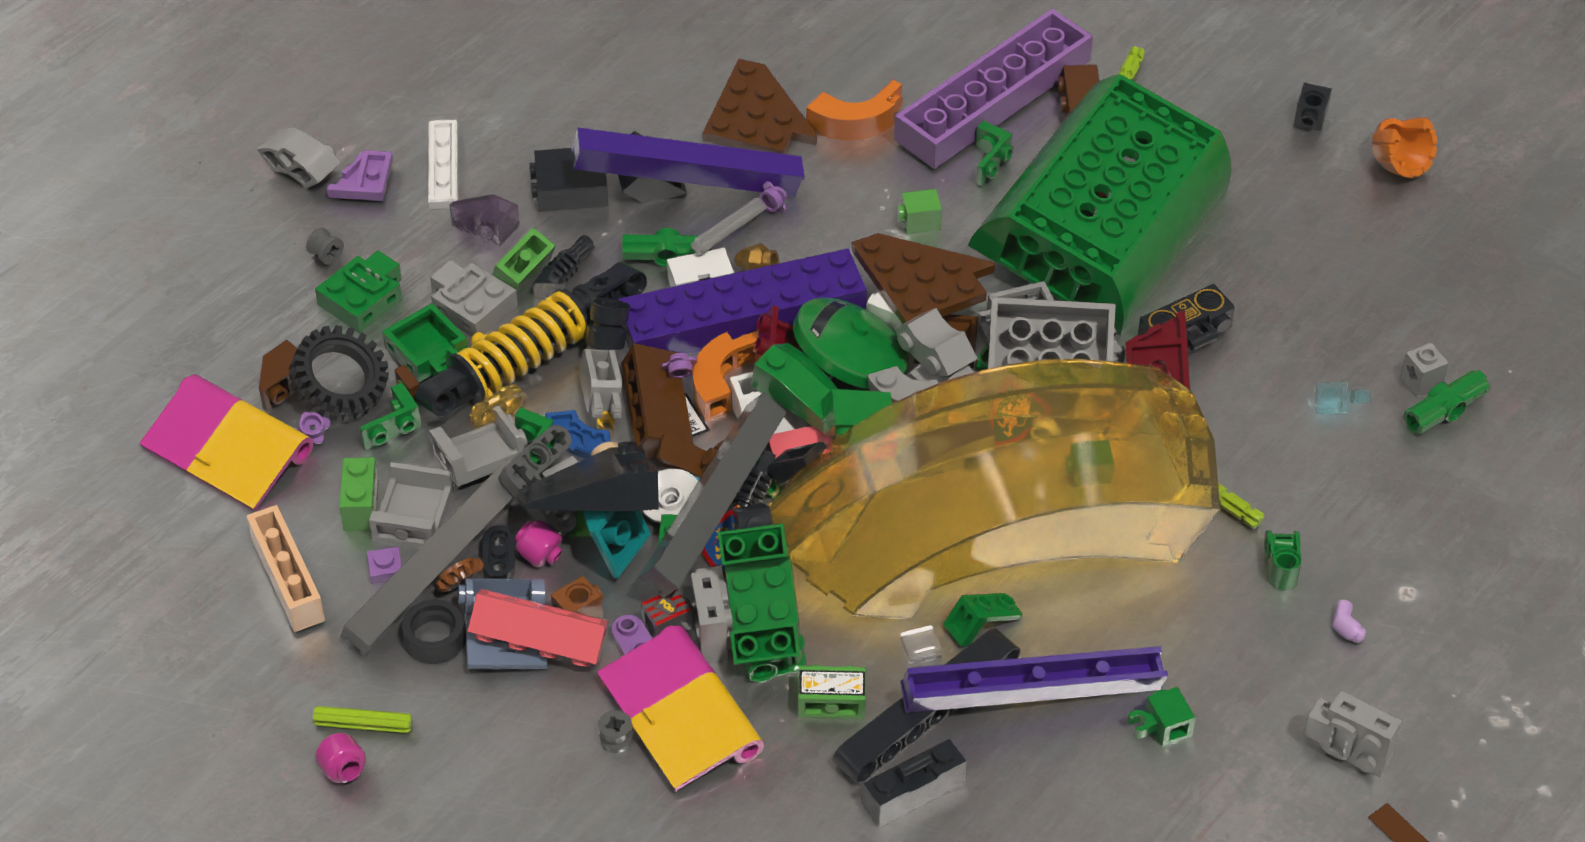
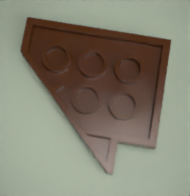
(756, 113)
(921, 276)

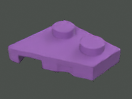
(364, 178)

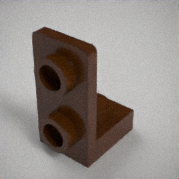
(684, 455)

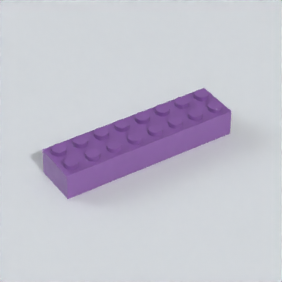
(991, 88)

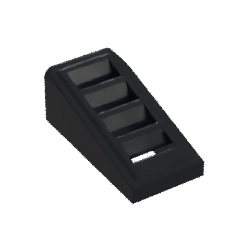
(793, 461)

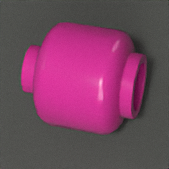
(538, 543)
(340, 758)

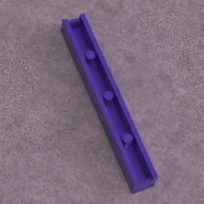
(685, 161)
(1032, 679)

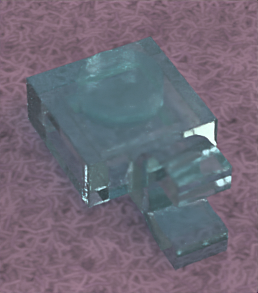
(1335, 397)

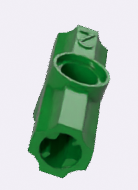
(664, 245)
(1446, 402)

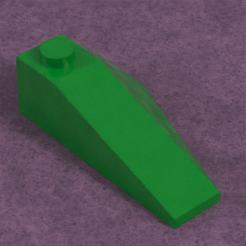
(793, 382)

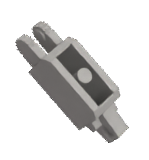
(601, 382)

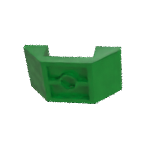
(761, 593)

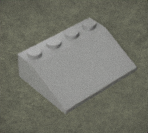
(1049, 330)

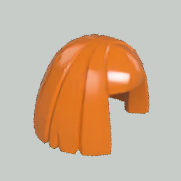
(1405, 146)

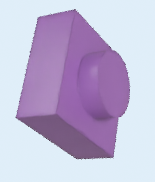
(383, 564)

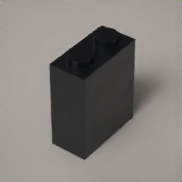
(562, 186)

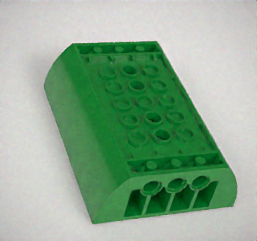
(1149, 208)

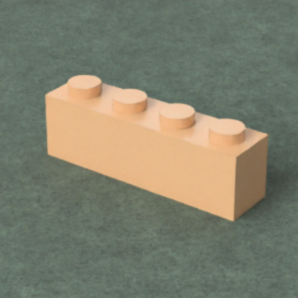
(285, 568)

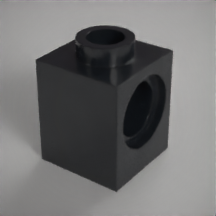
(1312, 106)

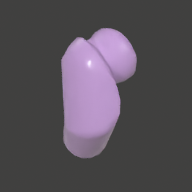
(1345, 624)

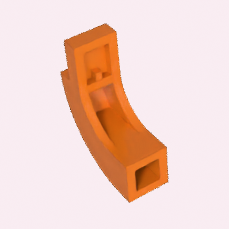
(855, 120)
(714, 363)

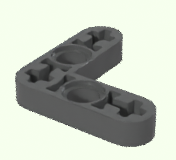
(530, 473)

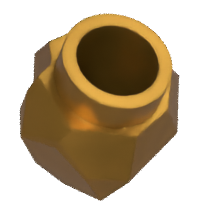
(756, 257)

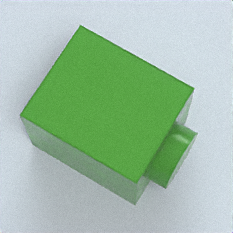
(920, 211)

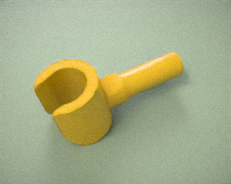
(605, 418)

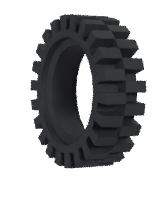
(325, 400)

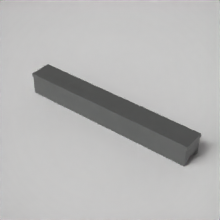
(713, 495)
(422, 569)

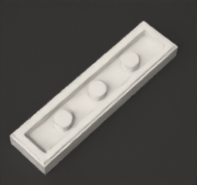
(443, 163)

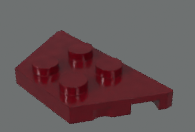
(1164, 348)

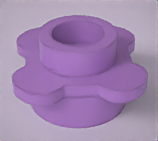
(773, 197)
(680, 365)
(314, 419)

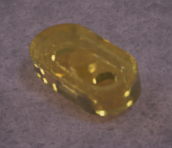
(508, 398)

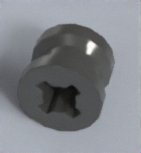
(324, 246)
(613, 740)

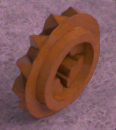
(457, 573)

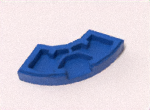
(583, 437)

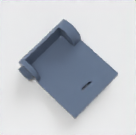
(497, 654)

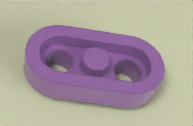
(629, 639)

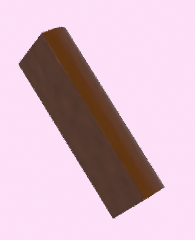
(654, 398)

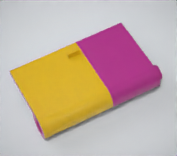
(225, 441)
(680, 707)

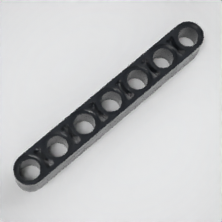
(897, 730)

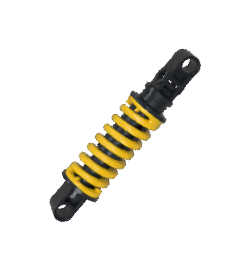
(524, 342)

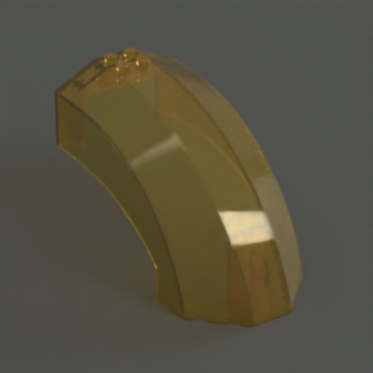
(1002, 477)

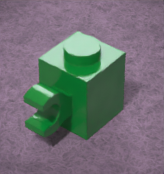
(1166, 716)

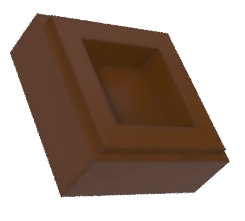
(405, 376)

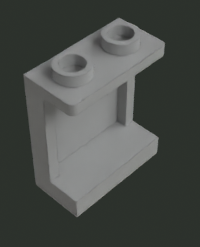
(479, 450)
(412, 504)

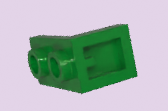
(997, 145)
(402, 420)
(533, 426)
(974, 610)

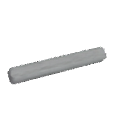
(728, 226)

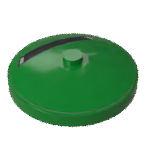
(847, 340)

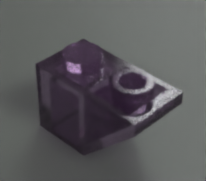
(486, 217)

